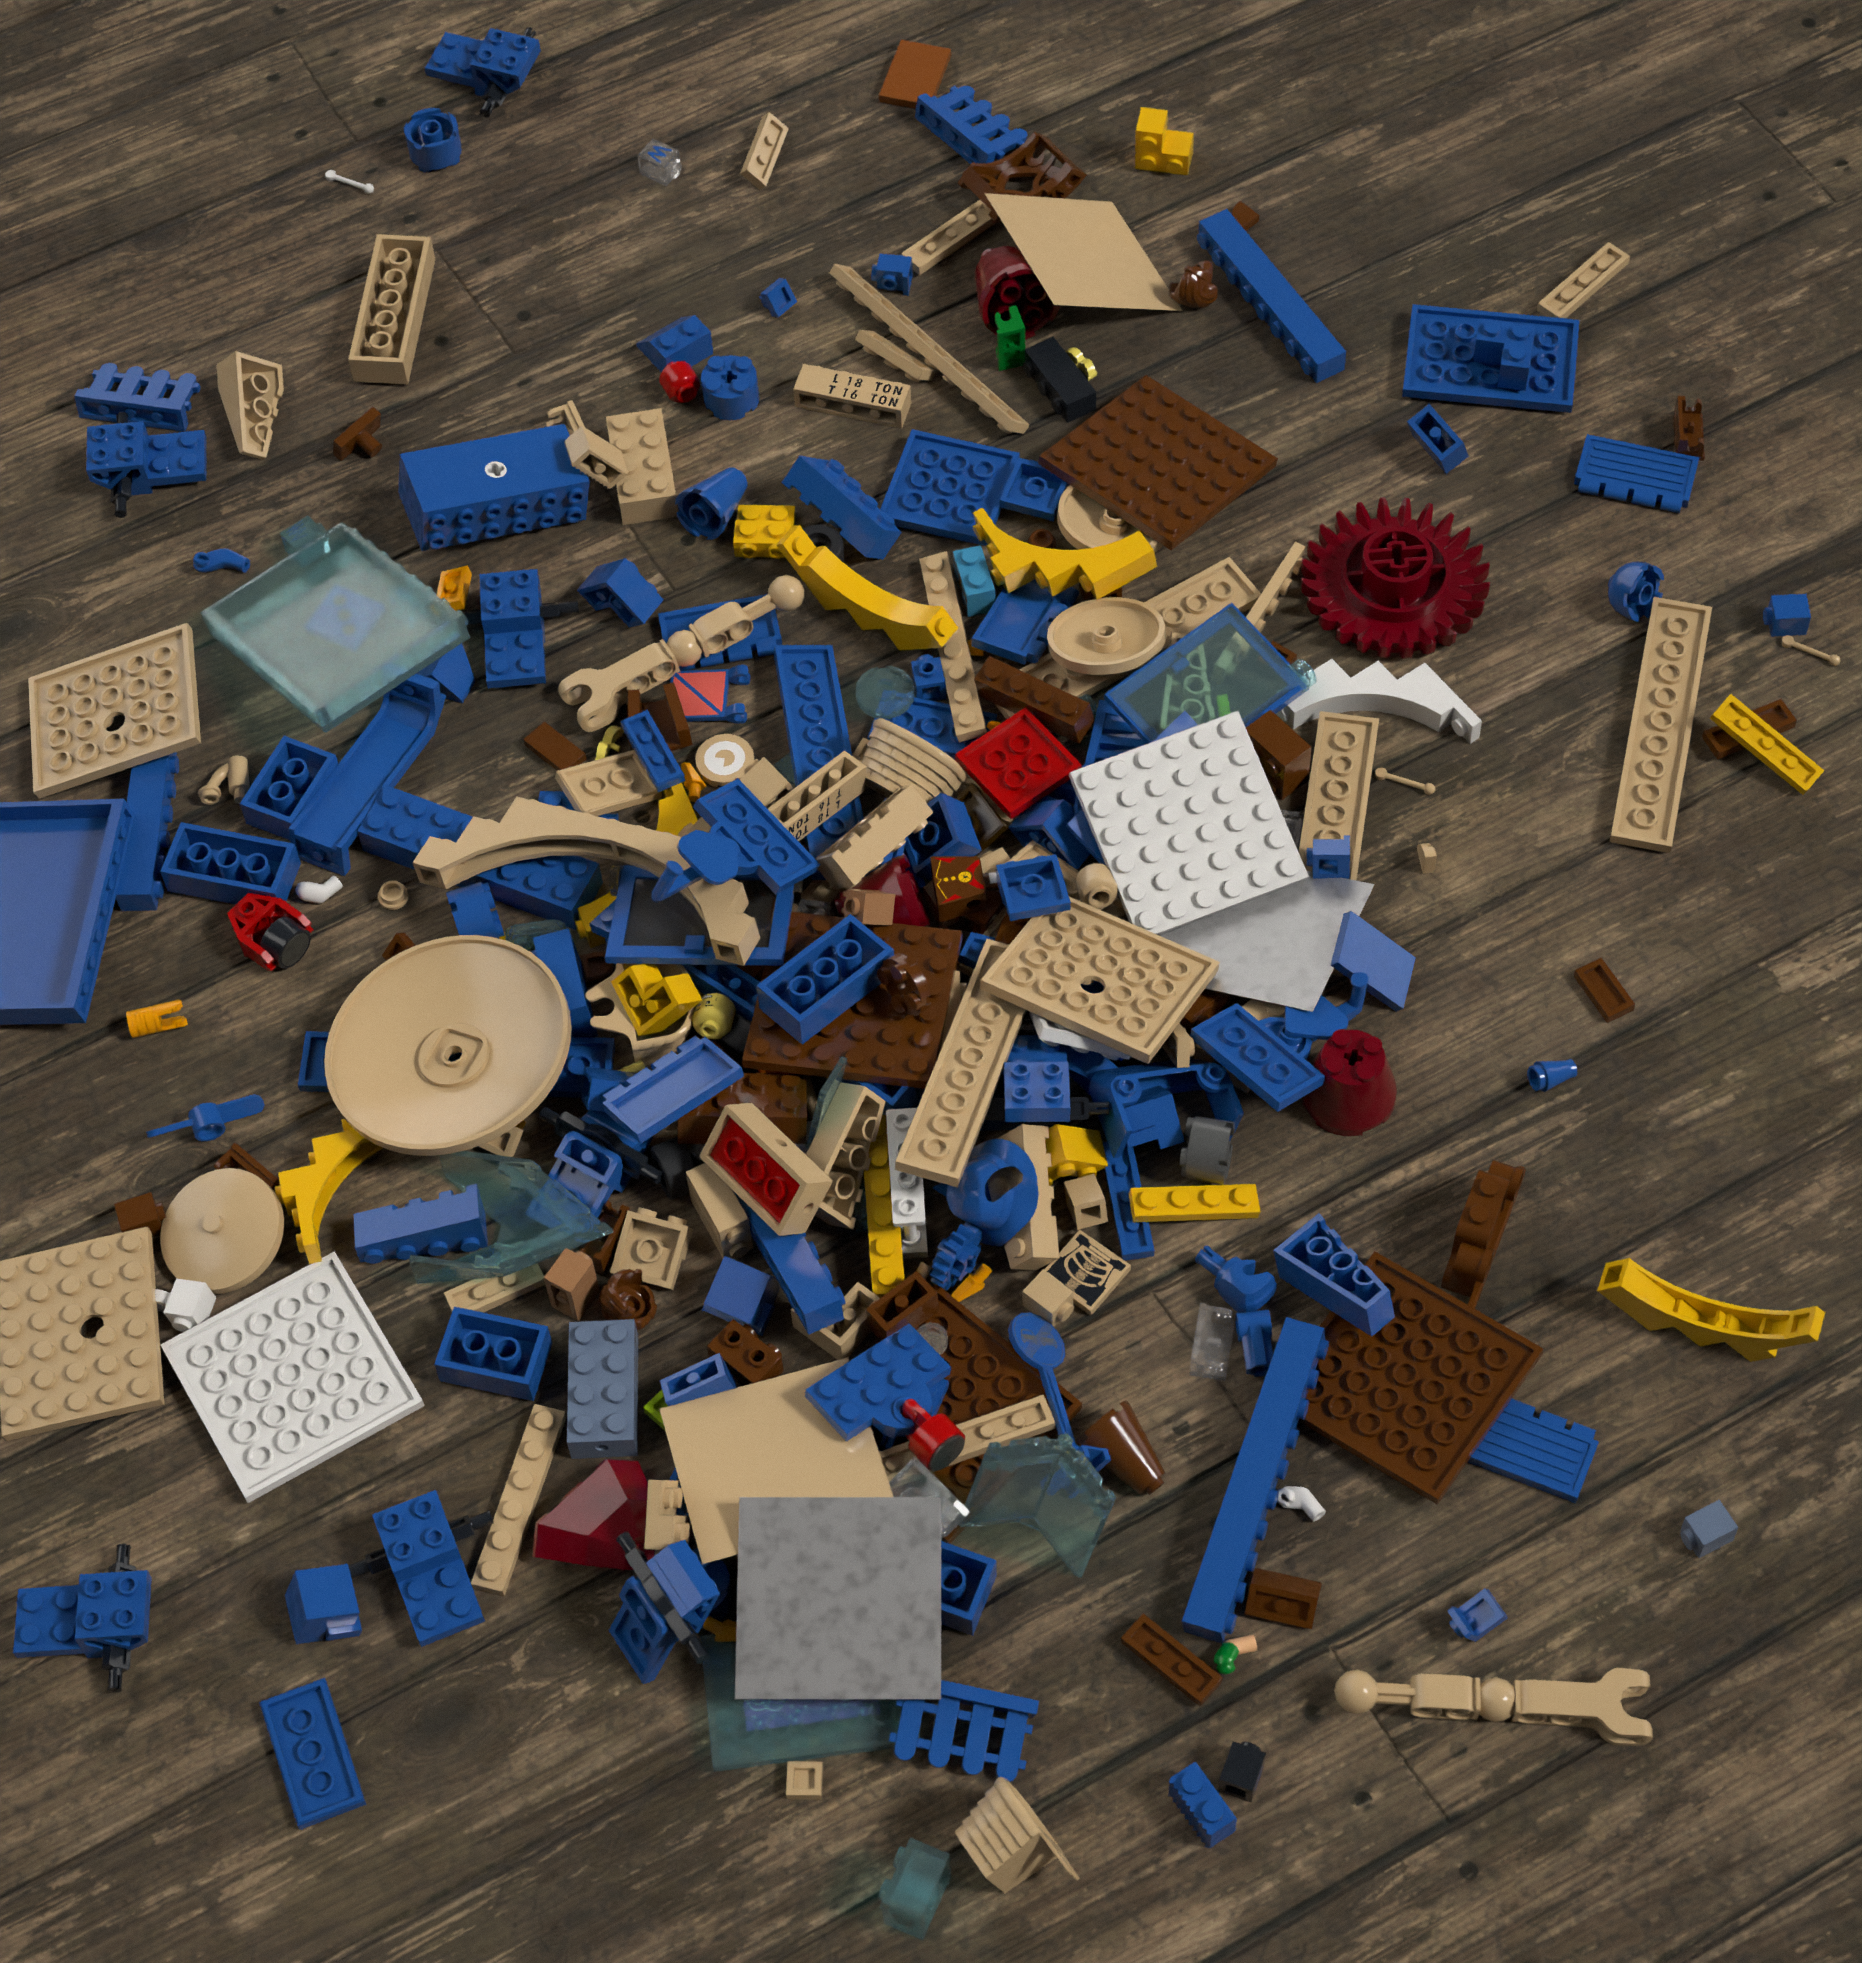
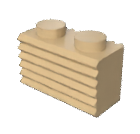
(596, 457)

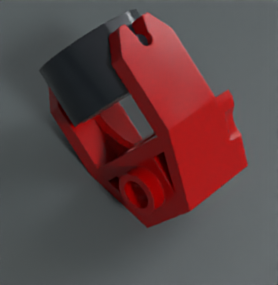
(280, 933)

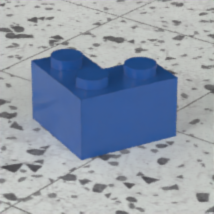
(1507, 346)
(622, 589)
(1046, 825)

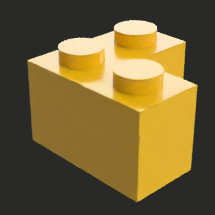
(1161, 148)
(652, 1000)
(1074, 1152)

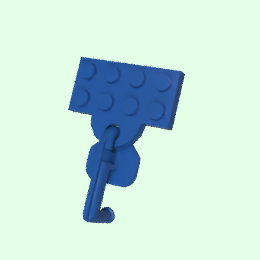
(740, 842)
(1274, 1052)

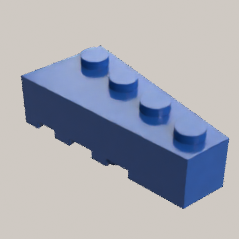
(843, 505)
(422, 1227)
(1333, 1276)

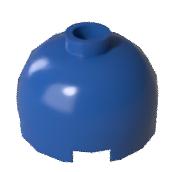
(1633, 589)

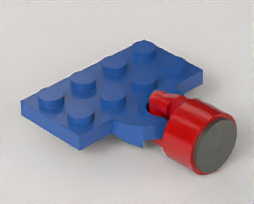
(891, 1391)

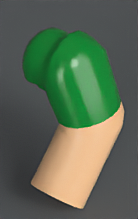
(1230, 1650)

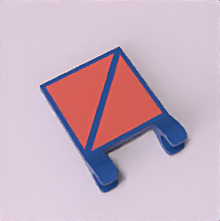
(706, 693)

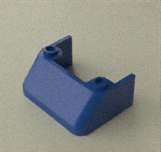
(1125, 1085)

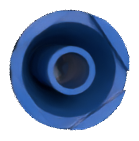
(711, 503)

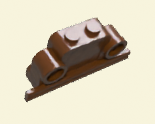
(1481, 1229)

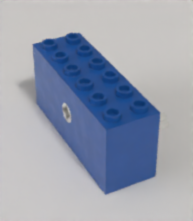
(491, 487)

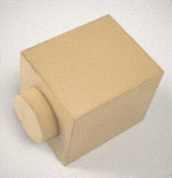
(1085, 1201)
(1048, 1298)

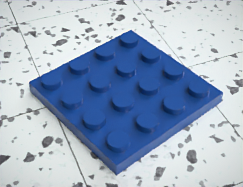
(944, 483)

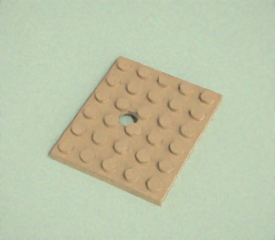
(74, 704)
(1143, 975)
(46, 1366)

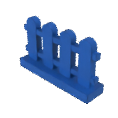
(956, 127)
(151, 407)
(980, 1721)

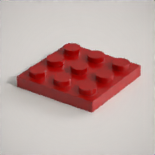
(1017, 763)

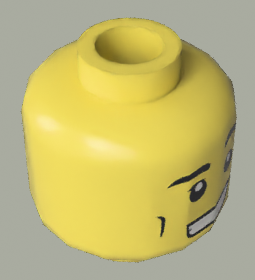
(714, 1016)

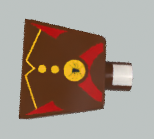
(960, 885)

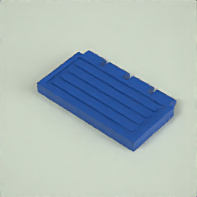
(1636, 471)
(1020, 622)
(762, 638)
(671, 1088)
(1538, 1450)

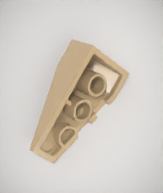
(250, 398)

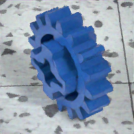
(956, 1256)

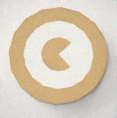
(723, 759)

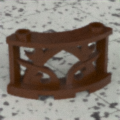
(1024, 162)

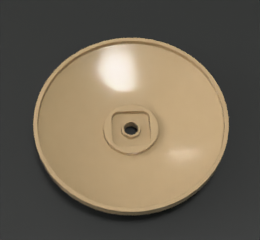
(430, 1002)

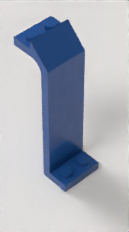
(375, 760)

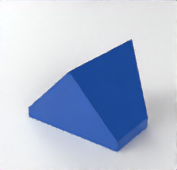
(452, 673)

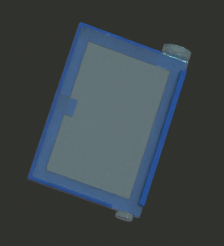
(1210, 674)

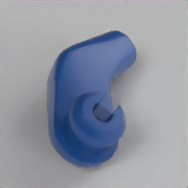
(220, 559)

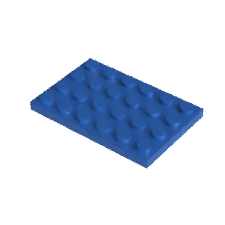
(1443, 365)

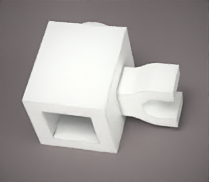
(186, 1304)

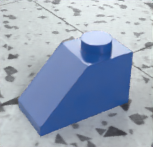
(698, 1381)

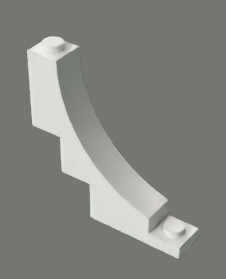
(1416, 696)

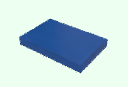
(1369, 951)

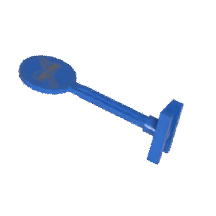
(1044, 1349)

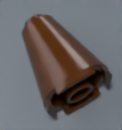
(1128, 1448)

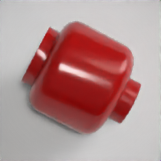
(679, 381)

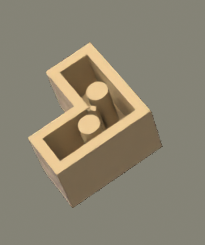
(846, 1335)

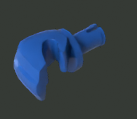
(1237, 1280)

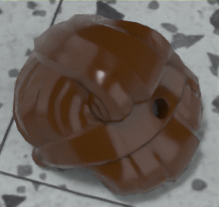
(1195, 286)
(627, 1299)

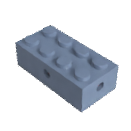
(602, 1389)

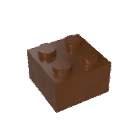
(1281, 753)

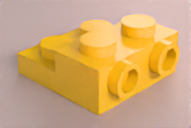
(760, 529)

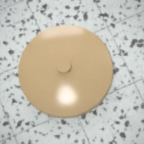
(1090, 524)
(1106, 636)
(222, 1230)

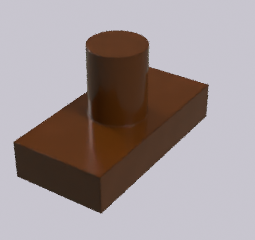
(359, 435)

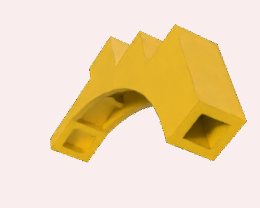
(1096, 568)
(311, 1187)
(1706, 1321)

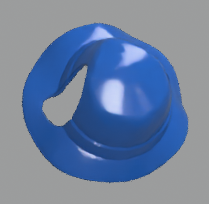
(1010, 1212)

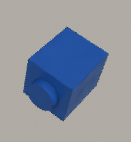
(1787, 615)

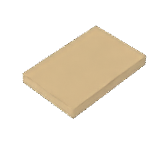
(607, 784)

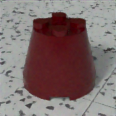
(1008, 281)
(894, 879)
(1356, 1087)

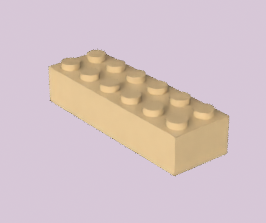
(392, 309)

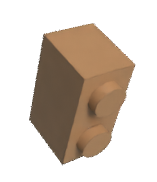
(572, 1283)

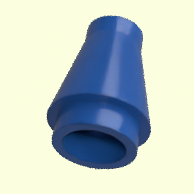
(1548, 1074)

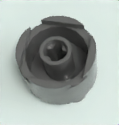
(1207, 1150)

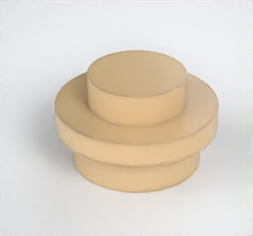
(393, 895)

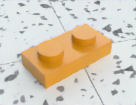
(455, 586)

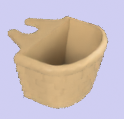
(902, 758)
(648, 1046)
(1008, 1838)

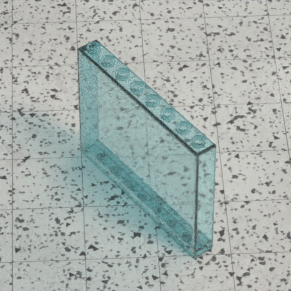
(335, 626)

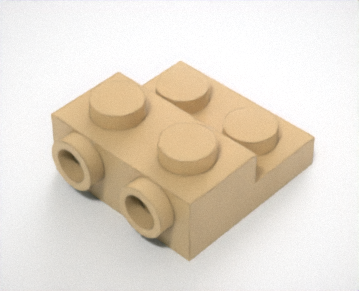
(652, 1246)
(662, 1521)

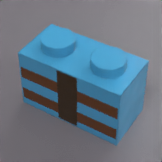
(973, 580)

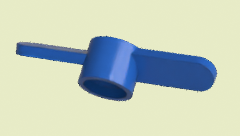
(209, 1118)

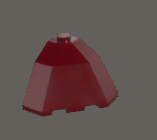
(594, 1515)

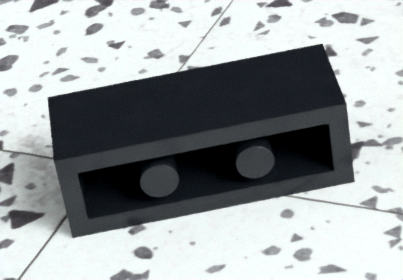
(1059, 380)

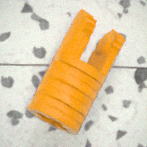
(149, 1019)

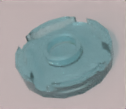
(885, 692)

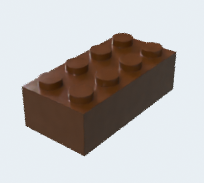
(777, 1096)

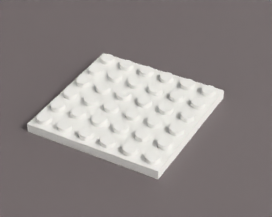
(1188, 825)
(291, 1376)

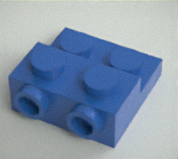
(1033, 490)
(1032, 887)

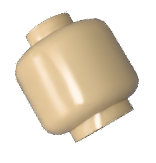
(1096, 885)

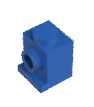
(893, 273)
(928, 673)
(1330, 858)

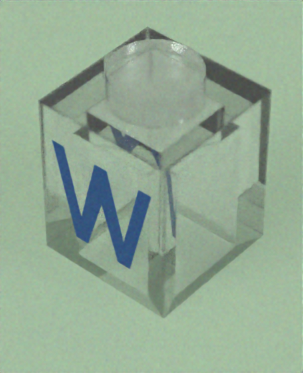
(659, 162)

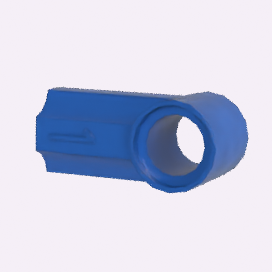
(1255, 1333)

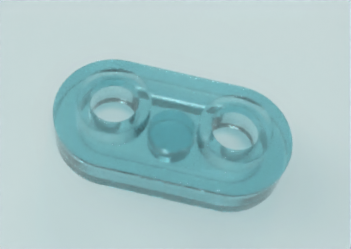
(524, 933)

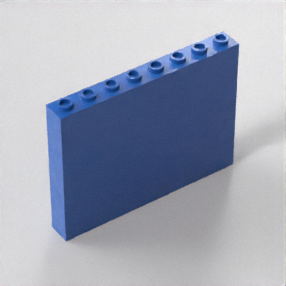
(57, 903)

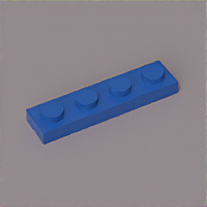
(1121, 1176)

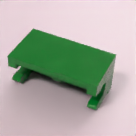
(1010, 340)

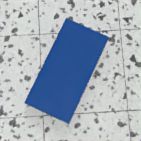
(934, 724)
(312, 1753)

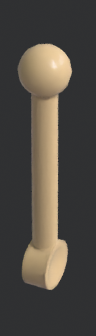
(1788, 642)
(1381, 774)

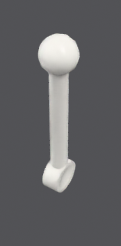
(331, 176)

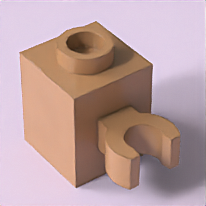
(869, 906)

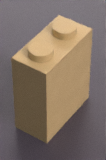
(720, 1212)

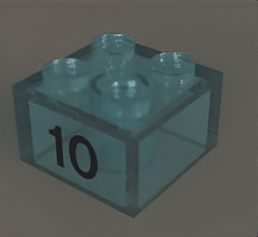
(915, 1888)

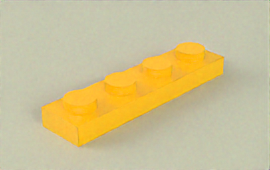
(1767, 744)
(1194, 1203)

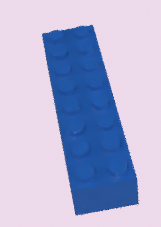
(541, 886)

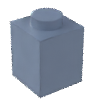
(1708, 1529)

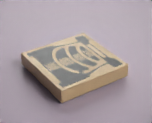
(1088, 1271)

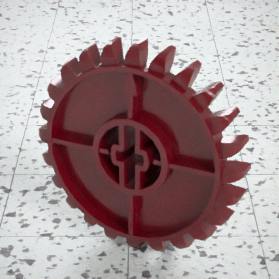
(1394, 580)

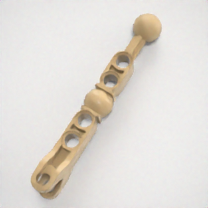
(656, 663)
(1496, 1700)

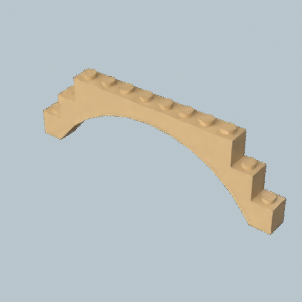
(545, 830)

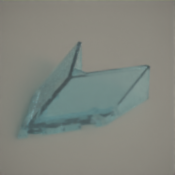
(534, 1216)
(1044, 1488)

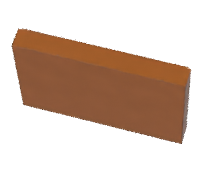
(914, 71)

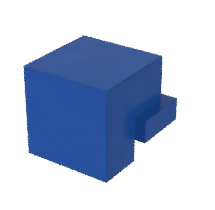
(1154, 1119)
(742, 1295)
(323, 1604)

